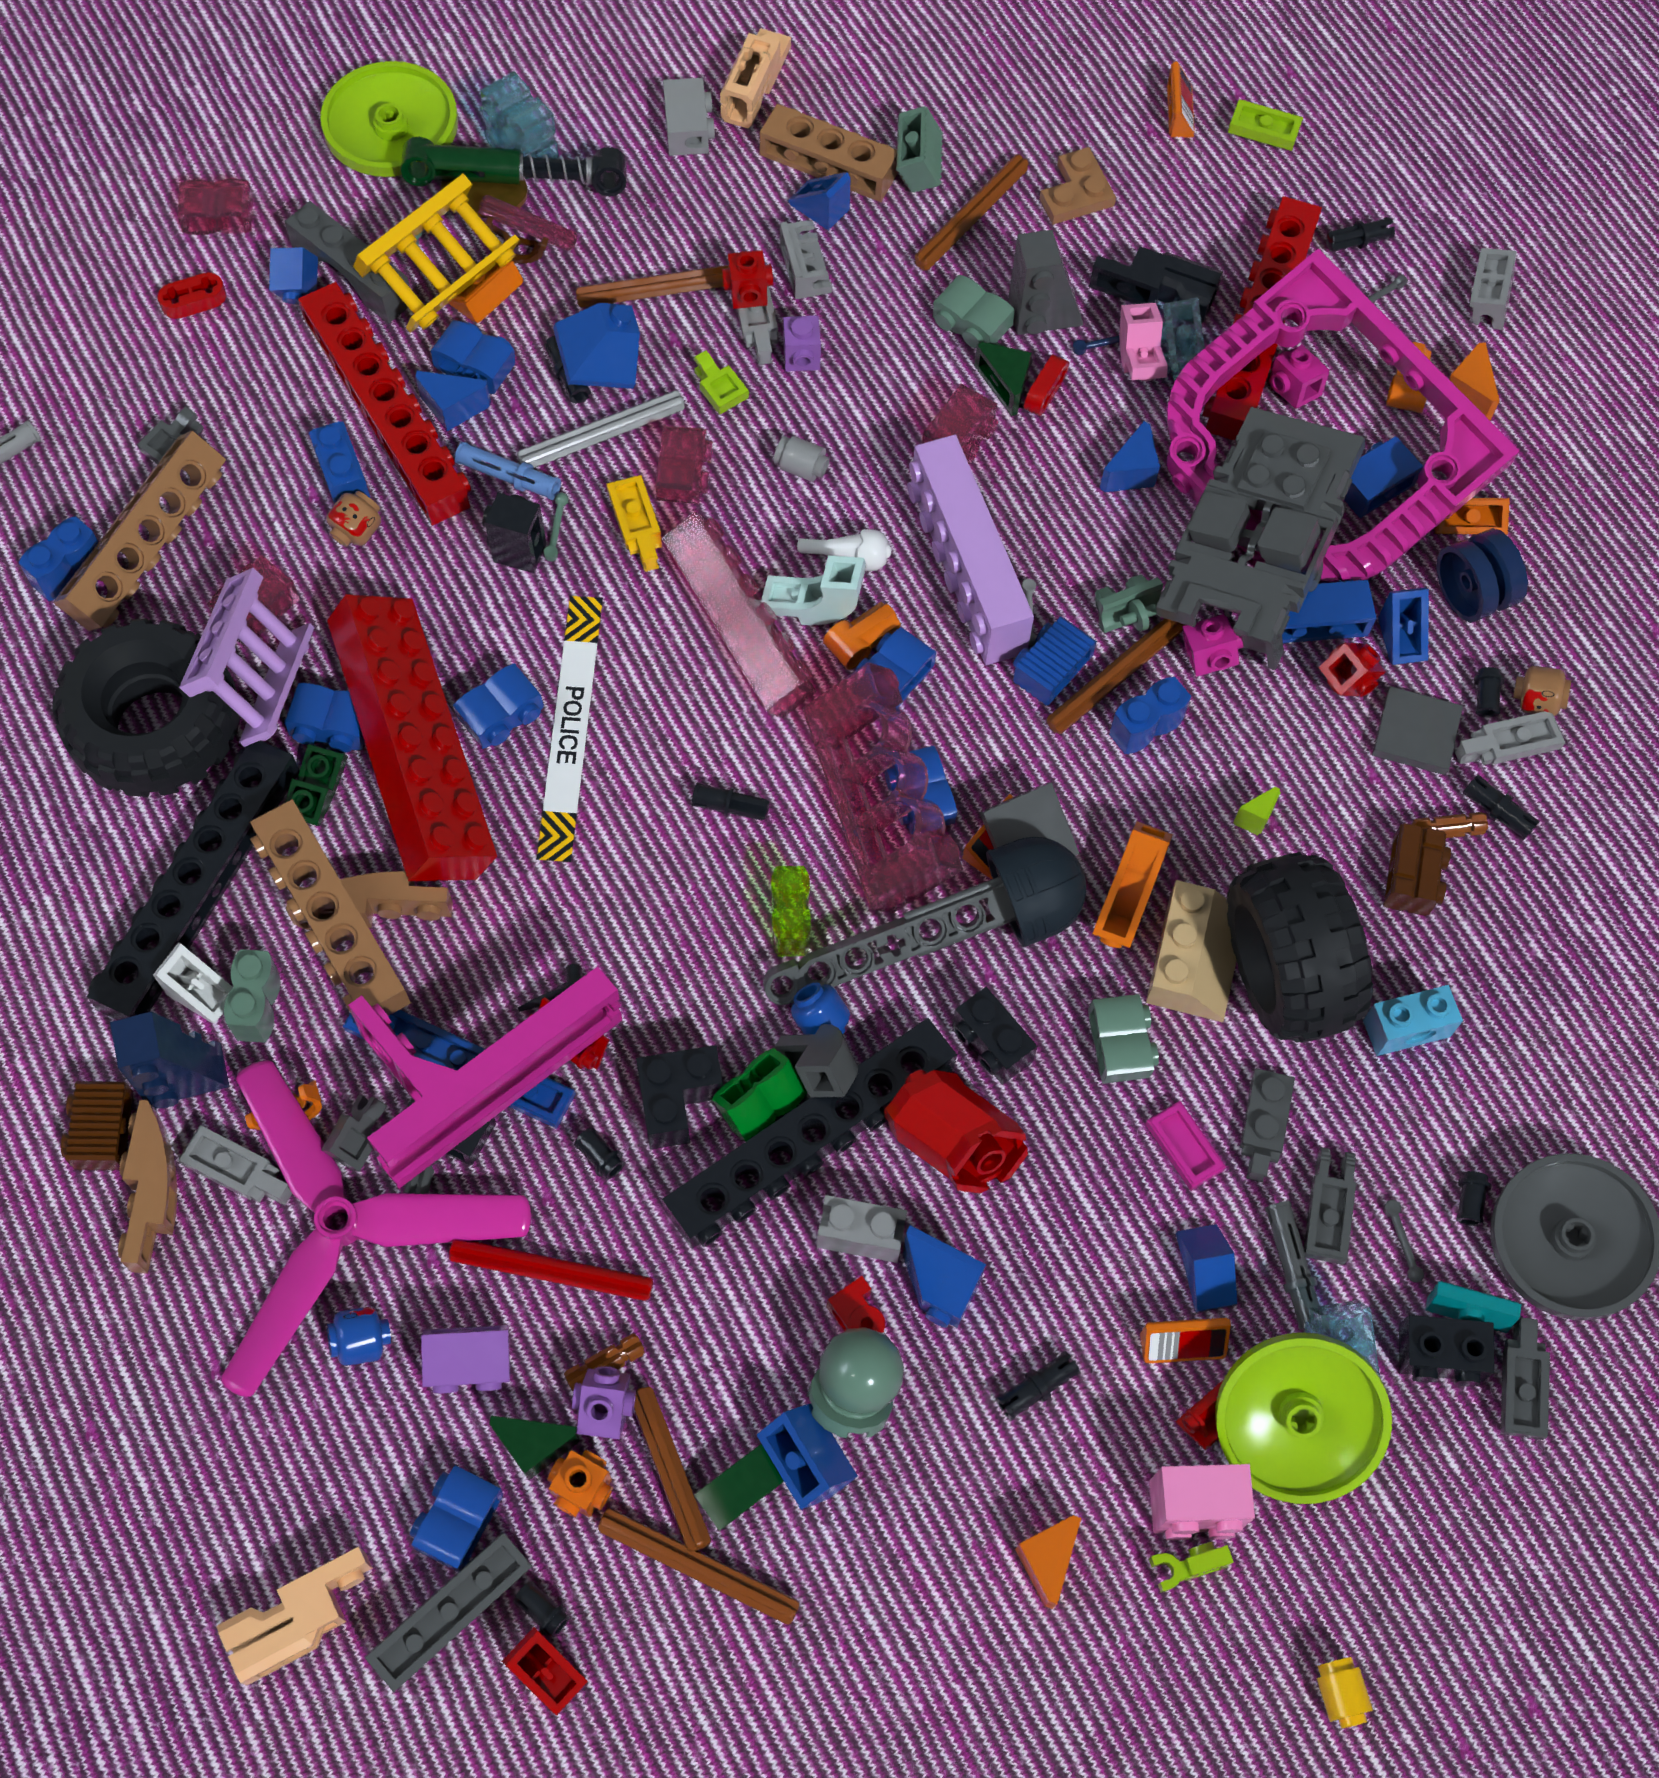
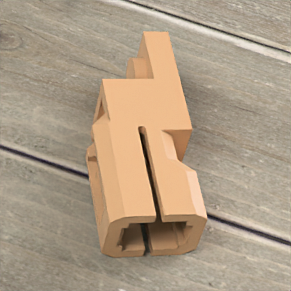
(752, 76)
(294, 1627)

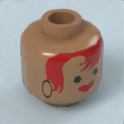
(353, 519)
(1542, 690)

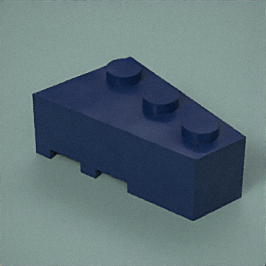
(165, 1061)

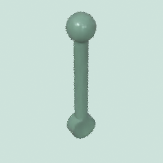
(551, 551)

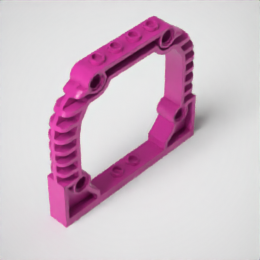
(1324, 298)

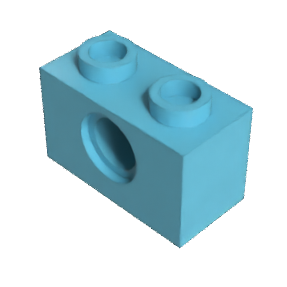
(1412, 1020)

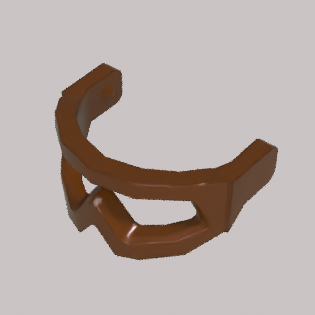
(537, 252)

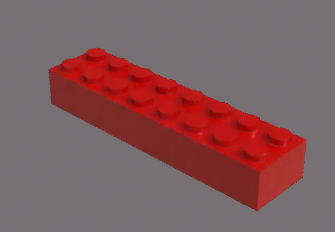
(411, 739)

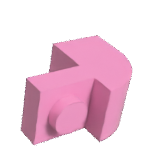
(1141, 342)

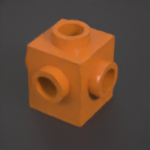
(584, 1498)

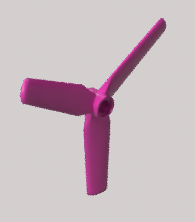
(381, 1220)

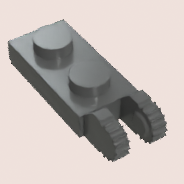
(1330, 1210)

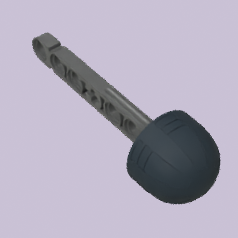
(1032, 887)

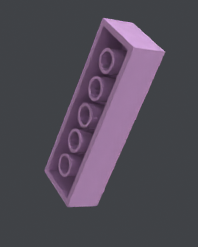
(970, 550)

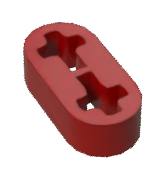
(191, 295)
(1046, 385)

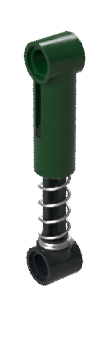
(509, 166)

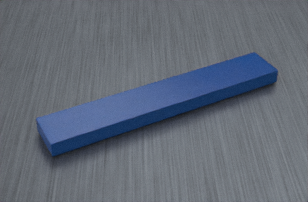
(544, 1102)

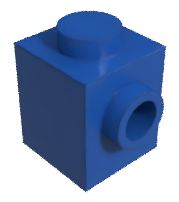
(292, 273)

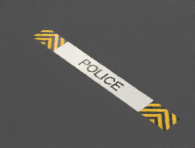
(569, 730)

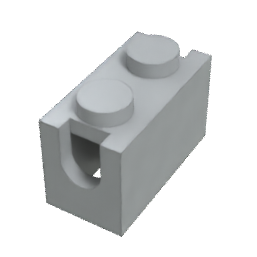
(687, 116)
(861, 1228)

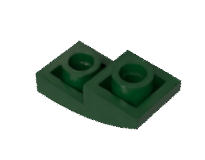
(316, 783)
(739, 1487)

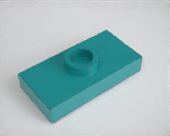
(1473, 1305)

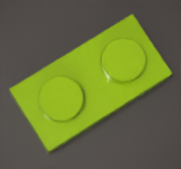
(1265, 124)

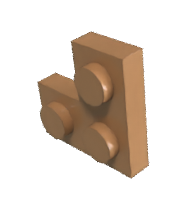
(1084, 189)

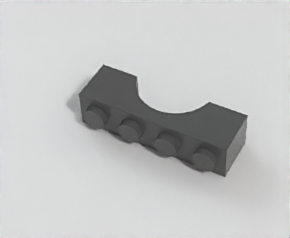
(339, 247)

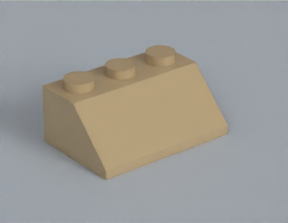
(1194, 954)

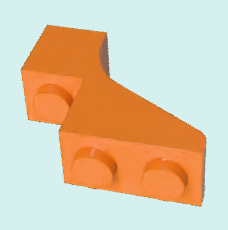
(1132, 885)

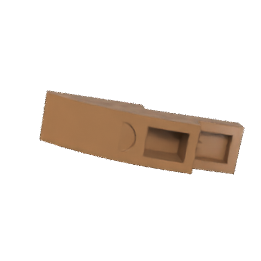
(390, 897)
(152, 1174)

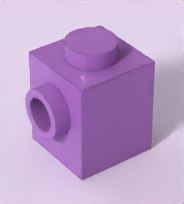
(801, 343)

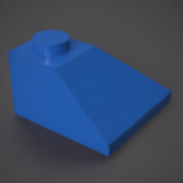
(599, 346)
(940, 1277)

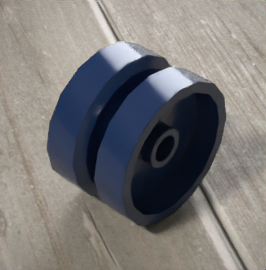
(1482, 575)

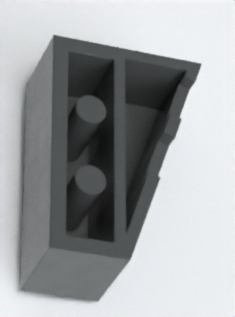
(1041, 286)

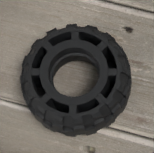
(113, 675)
(1299, 947)

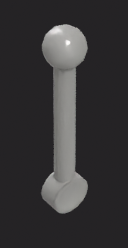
(1029, 586)

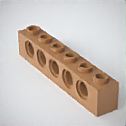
(80, 596)
(287, 828)

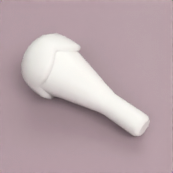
(869, 544)

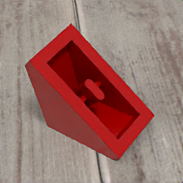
(544, 1671)

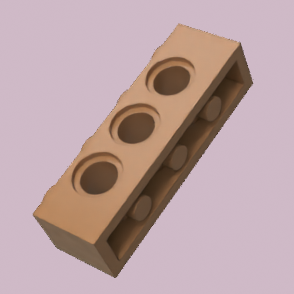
(828, 150)

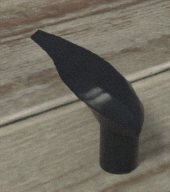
(573, 974)

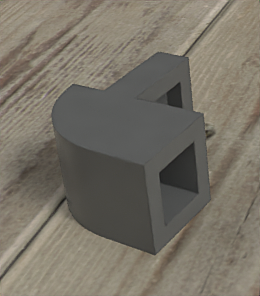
(821, 1061)

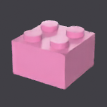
(1201, 1500)

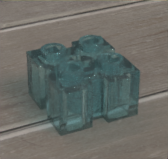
(517, 118)

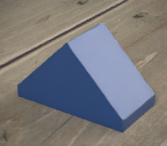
(824, 199)
(453, 397)
(1134, 464)
(1406, 625)
(1208, 1267)

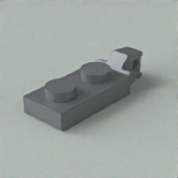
(1265, 1120)
(1525, 1383)

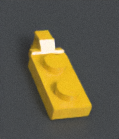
(636, 519)

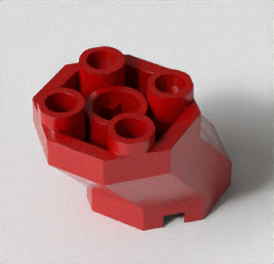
(956, 1130)

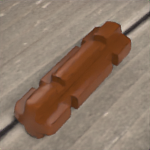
(1456, 825)
(612, 1356)

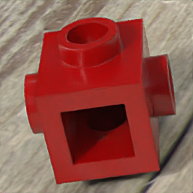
(747, 279)
(1352, 669)

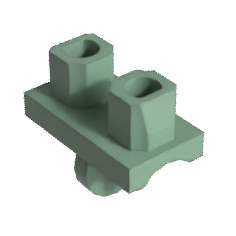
(1129, 605)

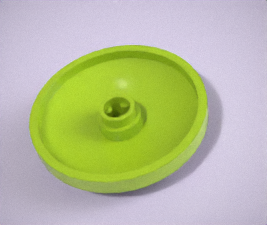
(382, 107)
(1304, 1417)

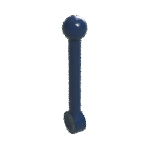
(1081, 346)

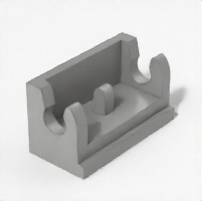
(804, 260)
(1493, 285)

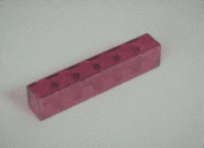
(739, 614)

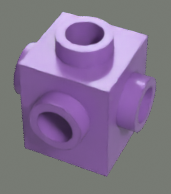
(603, 1402)

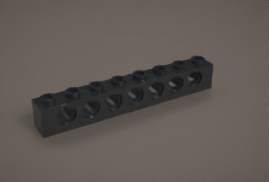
(196, 900)
(684, 1205)

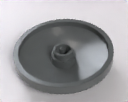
(1576, 1236)

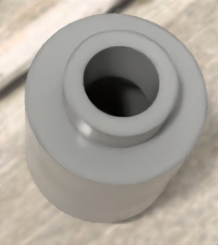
(801, 458)

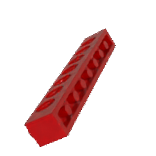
(1281, 252)
(371, 382)

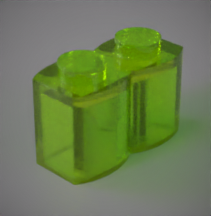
(790, 911)

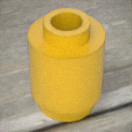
(1344, 1692)

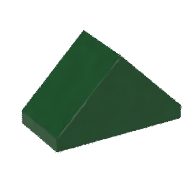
(1004, 372)
(534, 1443)

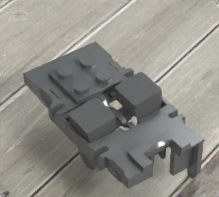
(1285, 471)

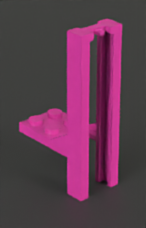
(460, 1101)

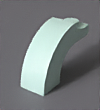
(818, 598)

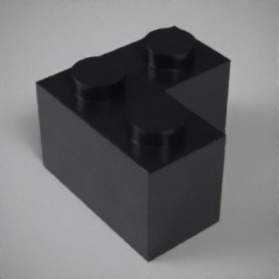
(672, 1082)

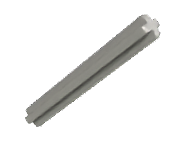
(602, 429)

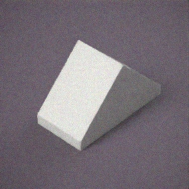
(193, 983)

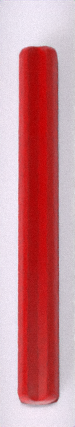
(551, 1269)

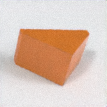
(1476, 380)
(1048, 1557)

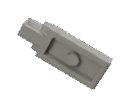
(759, 329)
(1512, 739)
(233, 1167)

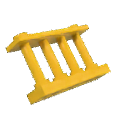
(429, 218)

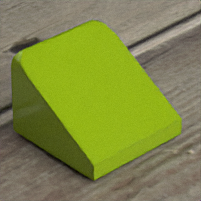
(1256, 812)

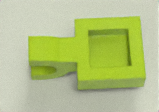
(719, 386)
(1202, 1561)

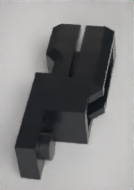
(1157, 278)

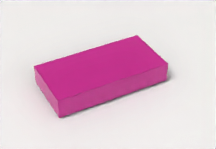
(1185, 1145)

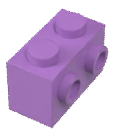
(465, 1358)

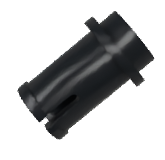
(1488, 691)
(599, 1153)
(1473, 1198)
(542, 1609)

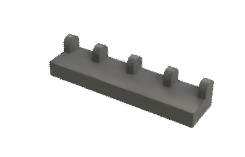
(447, 1612)

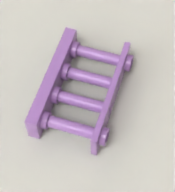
(218, 649)

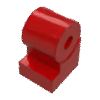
(852, 1310)

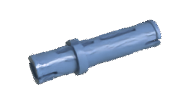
(543, 485)

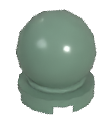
(856, 1382)

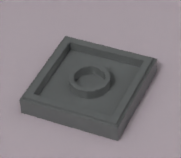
(1417, 730)
(1029, 815)

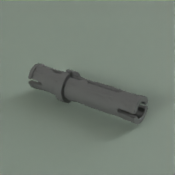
(1293, 1260)

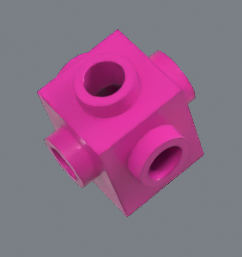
(1298, 376)
(1212, 645)

